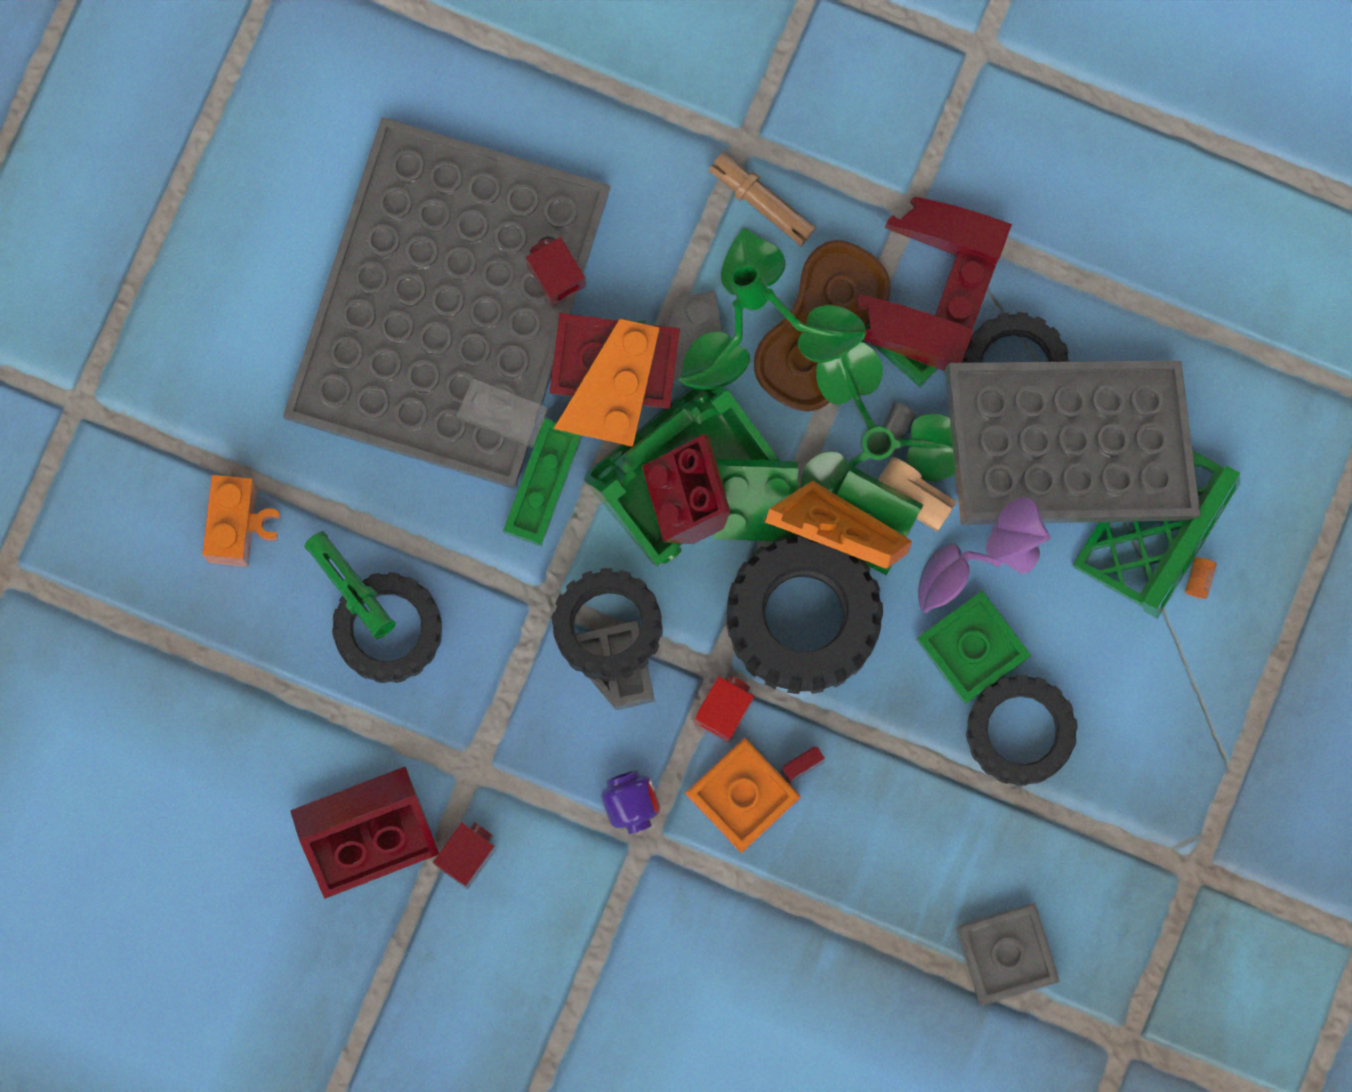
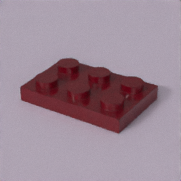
(581, 340)

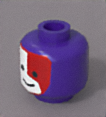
(630, 801)

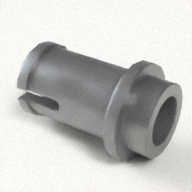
(898, 421)

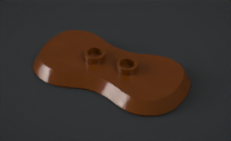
(830, 276)

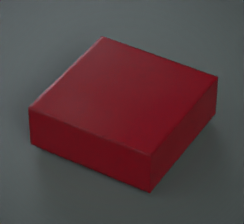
(802, 764)

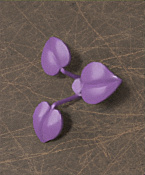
(1011, 542)

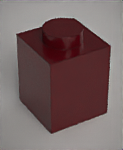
(555, 270)
(465, 853)

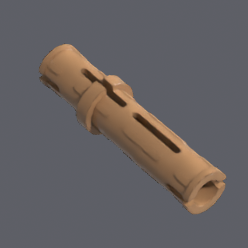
(761, 198)

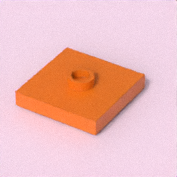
(743, 795)

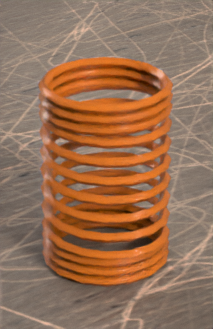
(1207, 565)

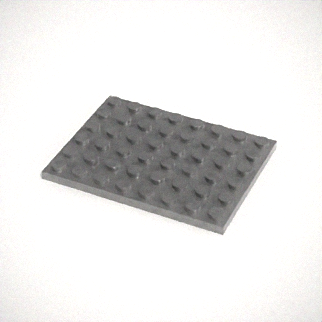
(440, 294)

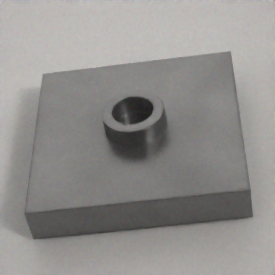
(1007, 954)

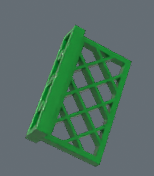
(1181, 549)

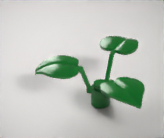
(747, 273)
(861, 374)

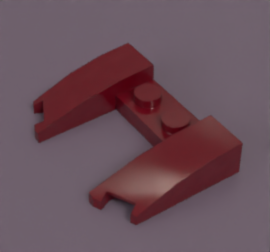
(941, 337)

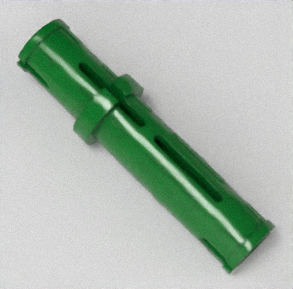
(376, 619)

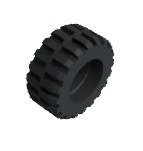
(792, 668)

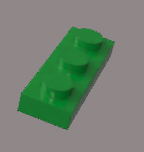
(542, 484)

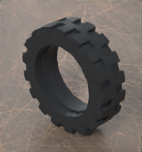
(1017, 325)
(598, 584)
(417, 658)
(1055, 703)

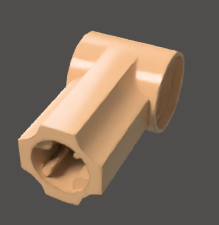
(909, 482)

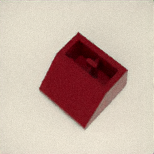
(687, 492)

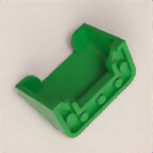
(620, 478)

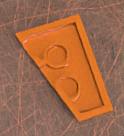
(614, 388)
(838, 524)

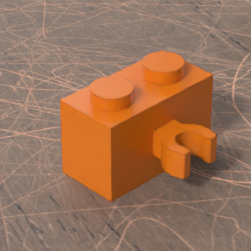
(233, 520)

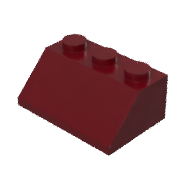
(364, 832)

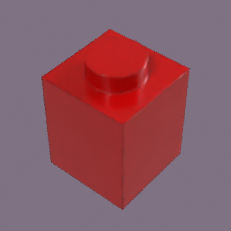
(724, 707)

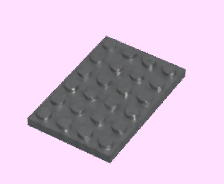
(1073, 439)

